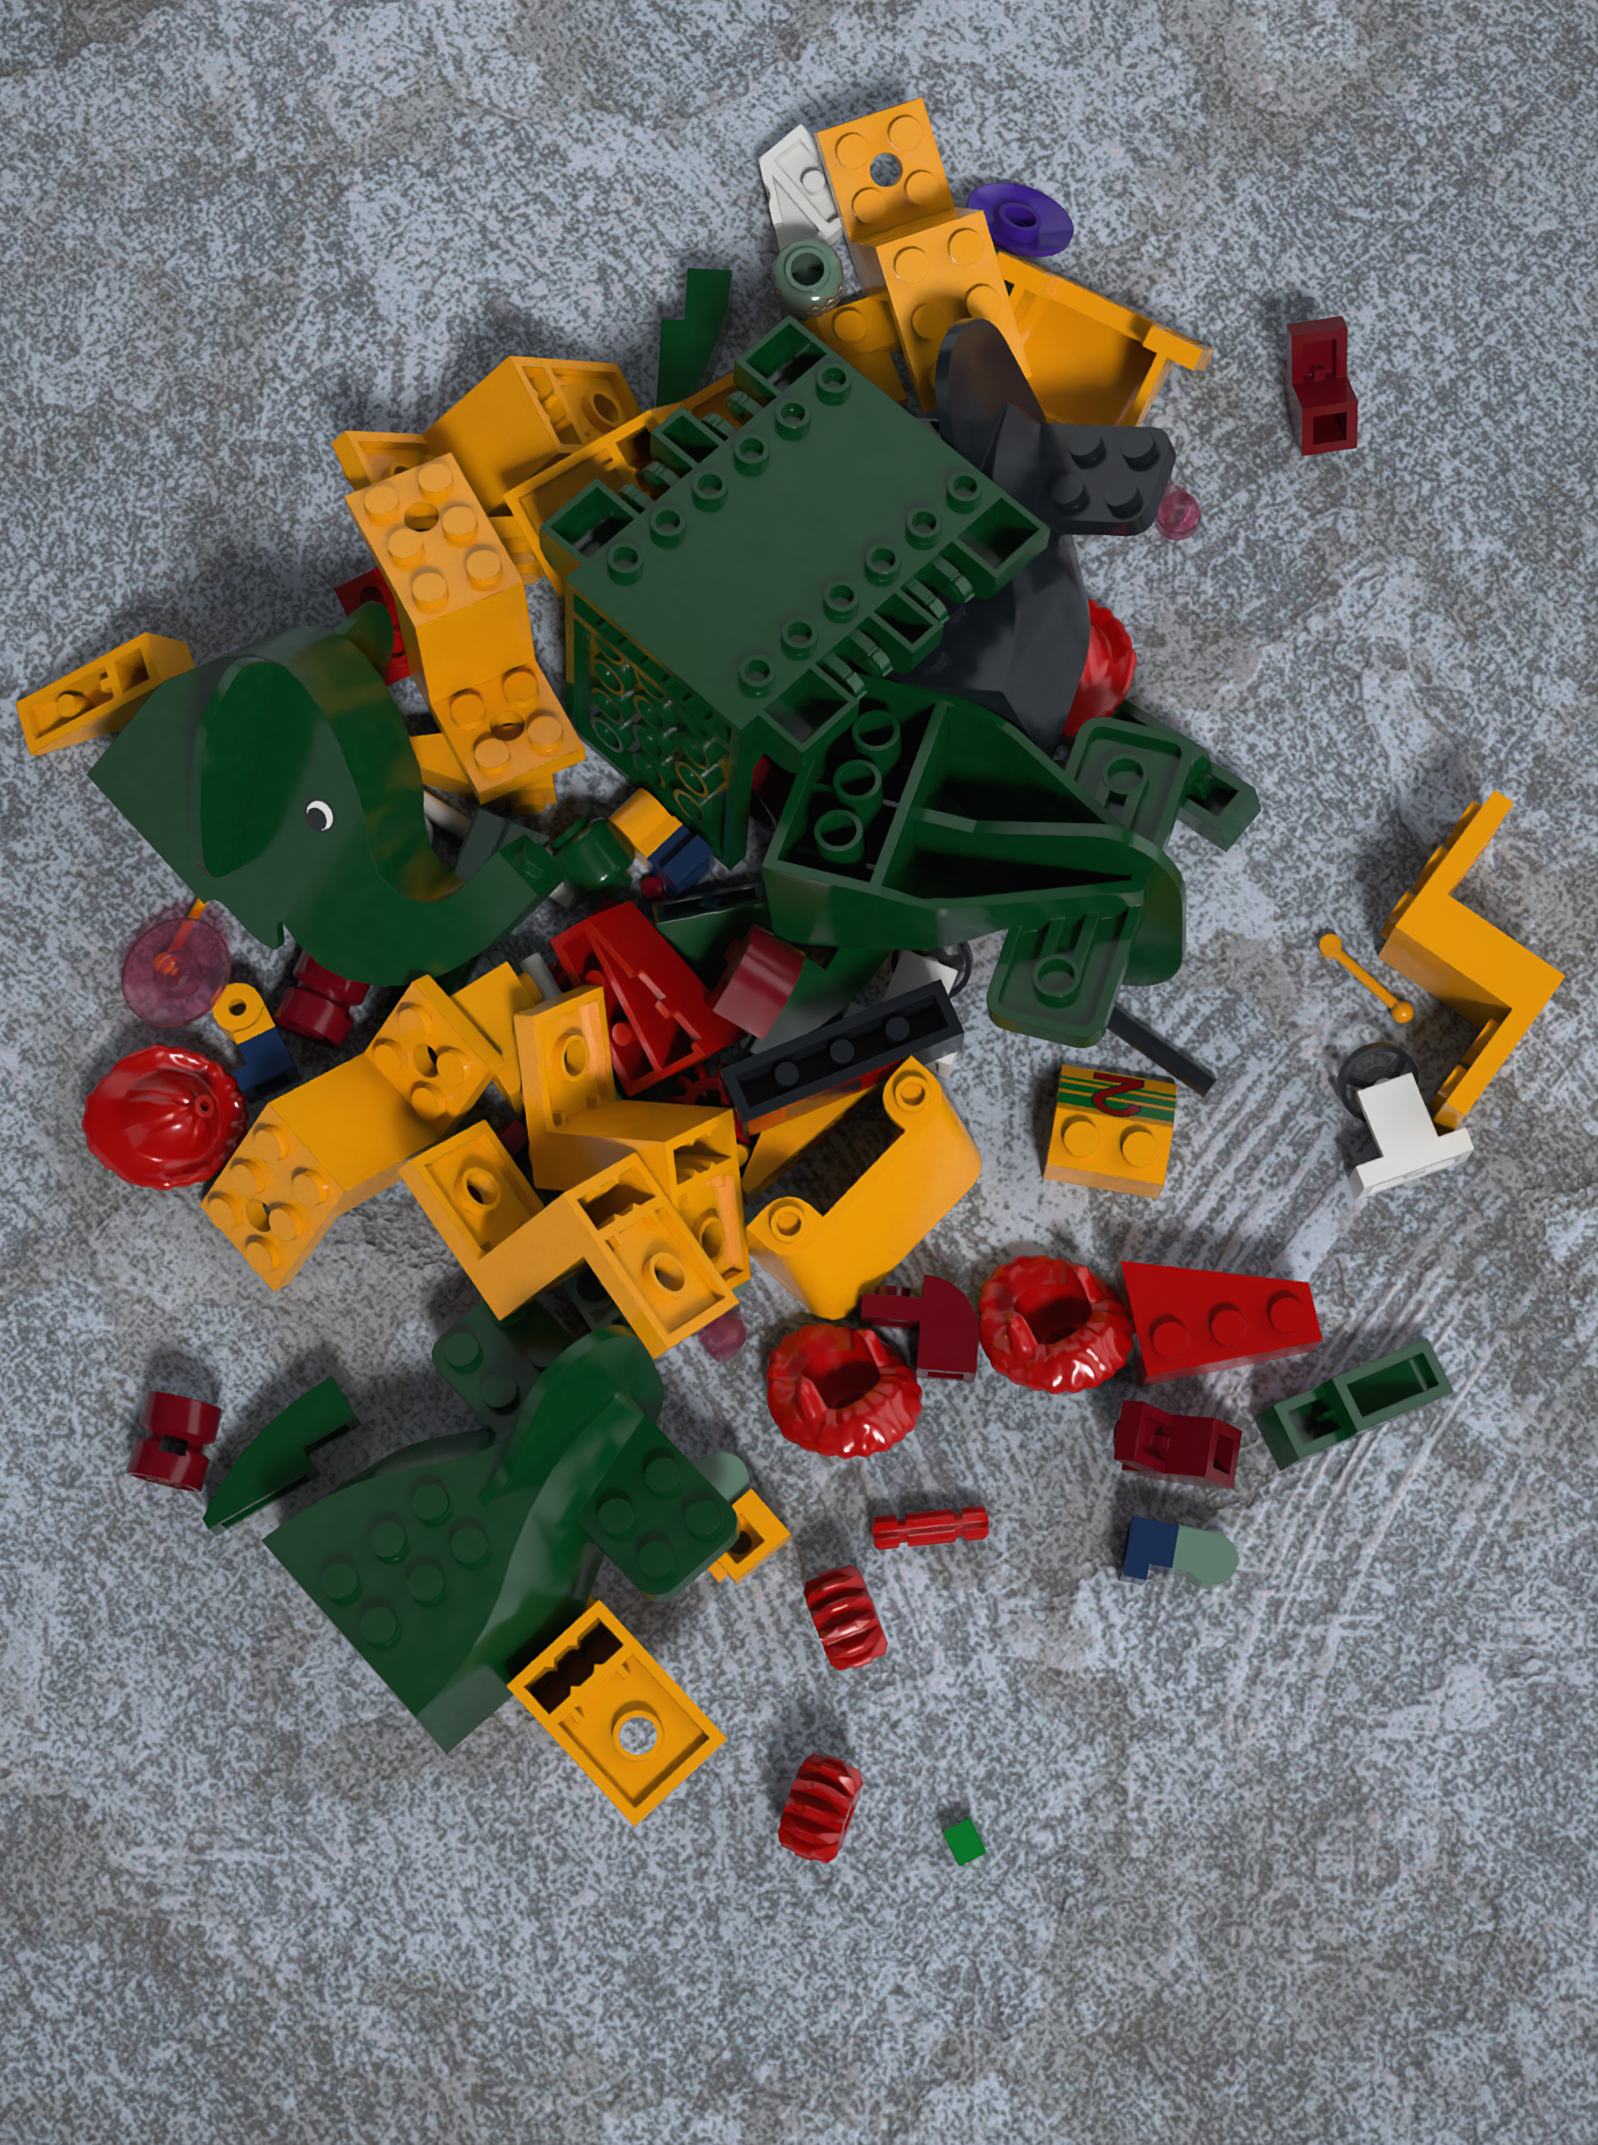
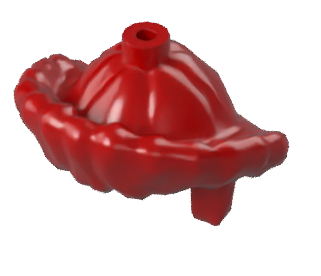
(1106, 672)
(165, 1118)
(1052, 1325)
(841, 1391)

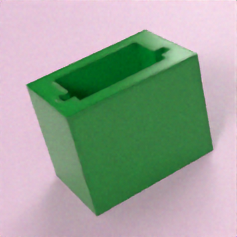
(964, 1842)

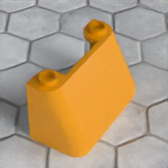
(883, 1215)

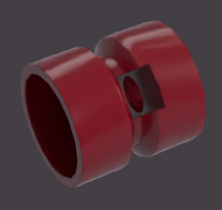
(319, 1004)
(180, 1421)

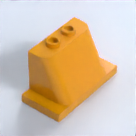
(1089, 353)

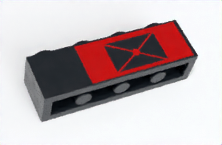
(841, 1058)

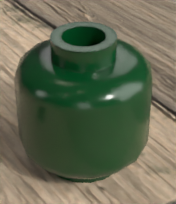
(593, 858)

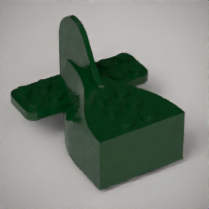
(957, 826)
(488, 1540)

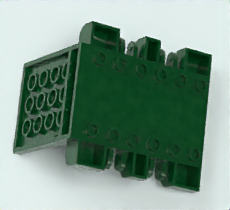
(761, 571)

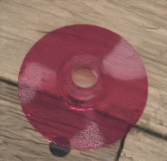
(162, 959)

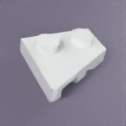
(799, 191)

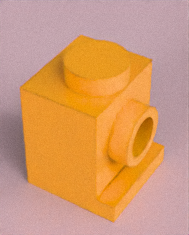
(765, 1534)

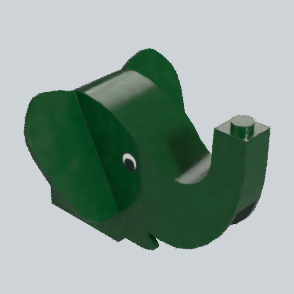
(303, 807)

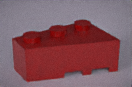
(650, 997)
(1212, 1320)

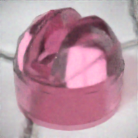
(1189, 520)
(723, 1337)

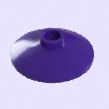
(1023, 219)

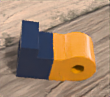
(663, 843)
(249, 1024)

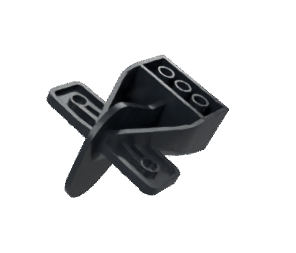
(1032, 638)

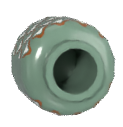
(808, 278)

